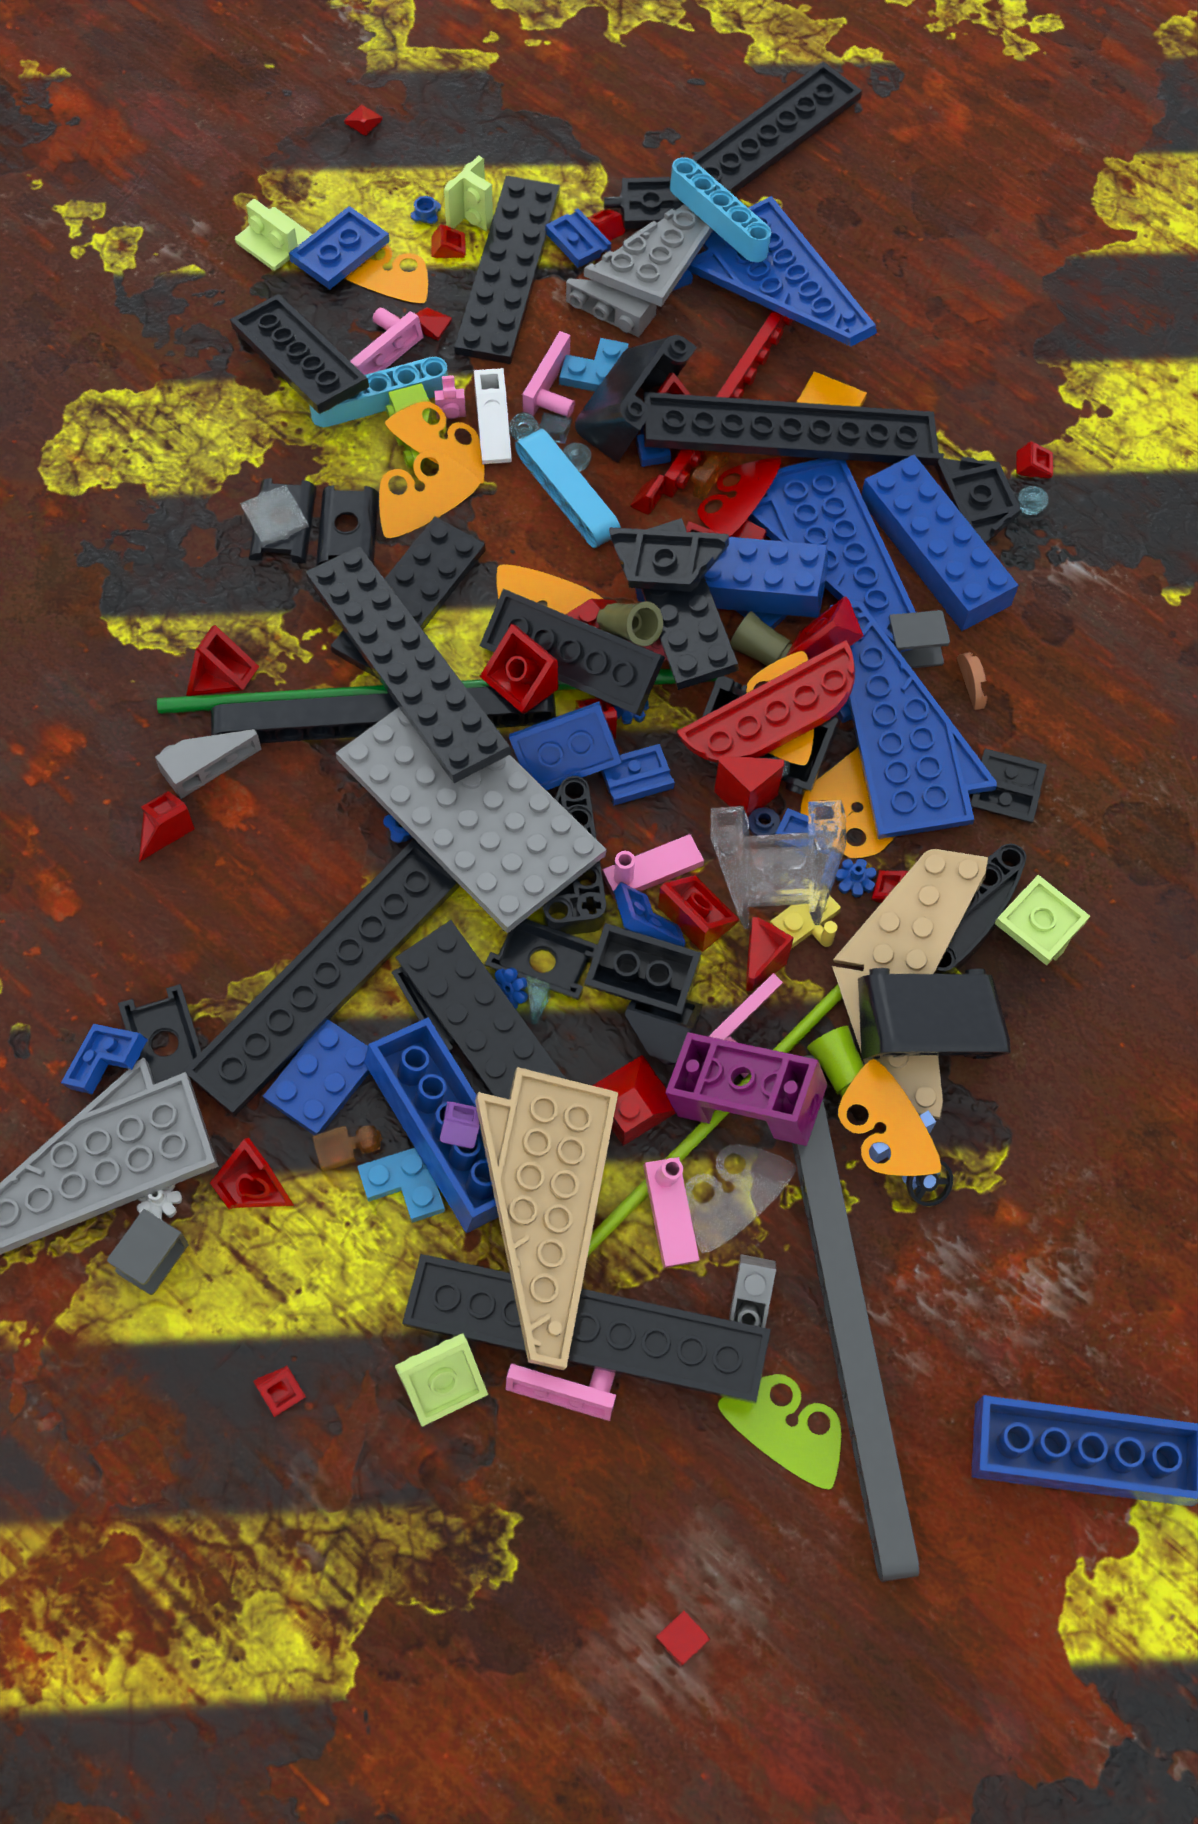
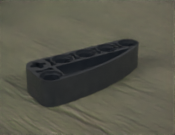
(576, 898)
(985, 907)

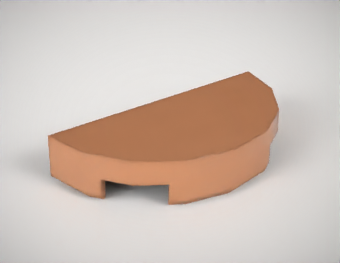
(973, 676)

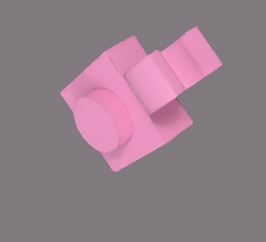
(450, 399)

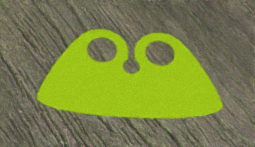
(795, 1448)

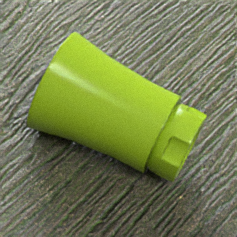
(837, 1057)

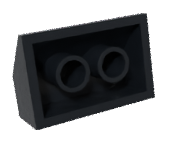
(643, 969)

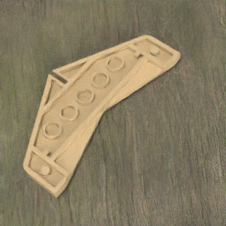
(911, 937)

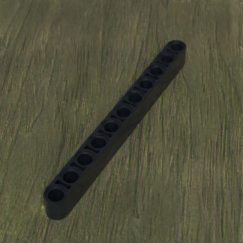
(350, 715)

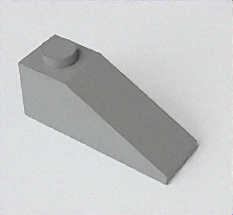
(202, 759)

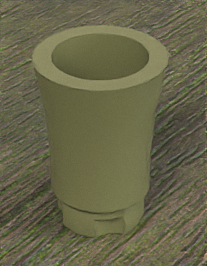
(633, 622)
(759, 640)

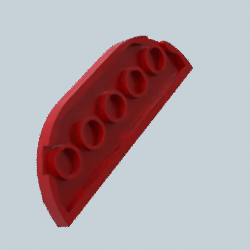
(776, 709)

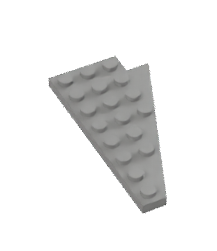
(108, 1155)

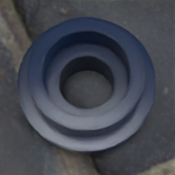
(757, 828)

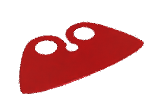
(751, 488)

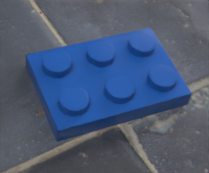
(339, 247)
(566, 746)
(320, 1078)

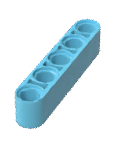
(720, 209)
(376, 397)
(567, 487)

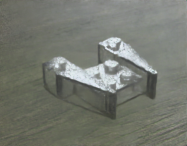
(780, 866)

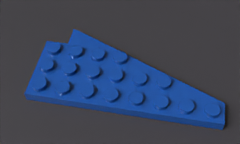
(788, 281)
(824, 507)
(908, 747)

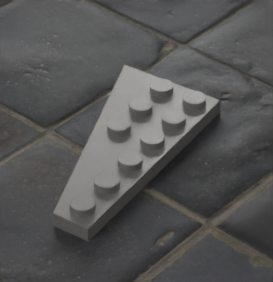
(653, 257)

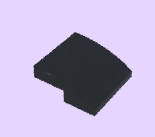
(1016, 789)

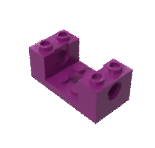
(781, 1091)

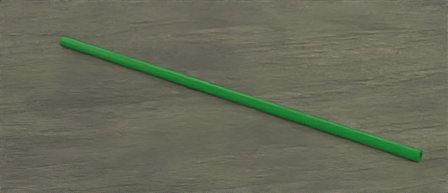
(207, 702)

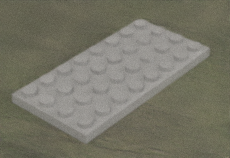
(488, 831)

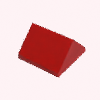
(828, 630)
(521, 670)
(748, 781)
(696, 910)

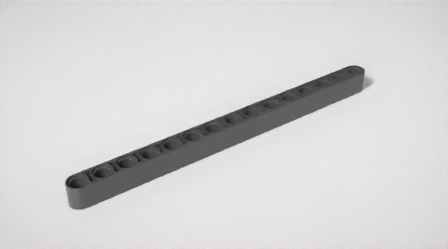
(855, 1357)

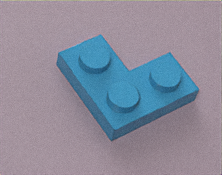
(589, 373)
(407, 1174)

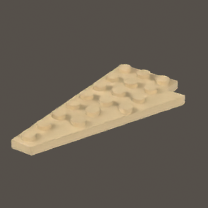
(546, 1179)

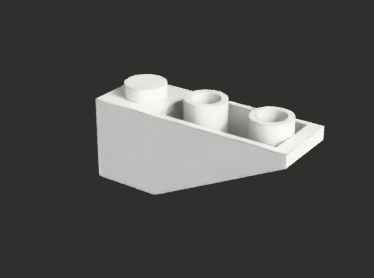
(492, 416)

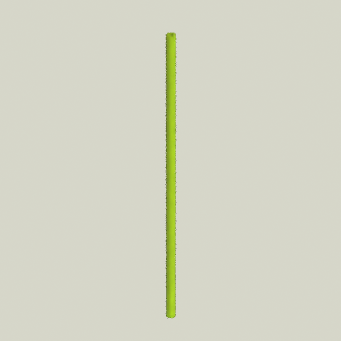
(704, 1129)

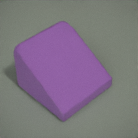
(460, 1125)

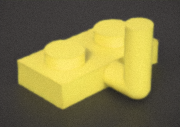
(799, 923)

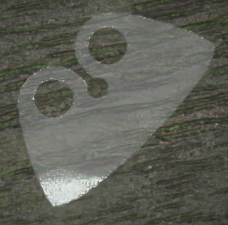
(753, 1192)

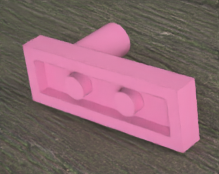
(392, 344)
(537, 391)
(654, 865)
(746, 1009)
(671, 1212)
(590, 1400)

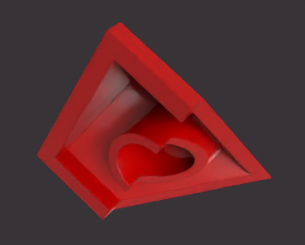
(249, 1180)

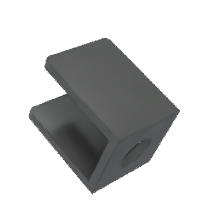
(923, 634)
(147, 1252)

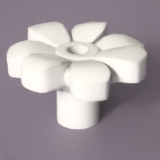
(161, 1202)

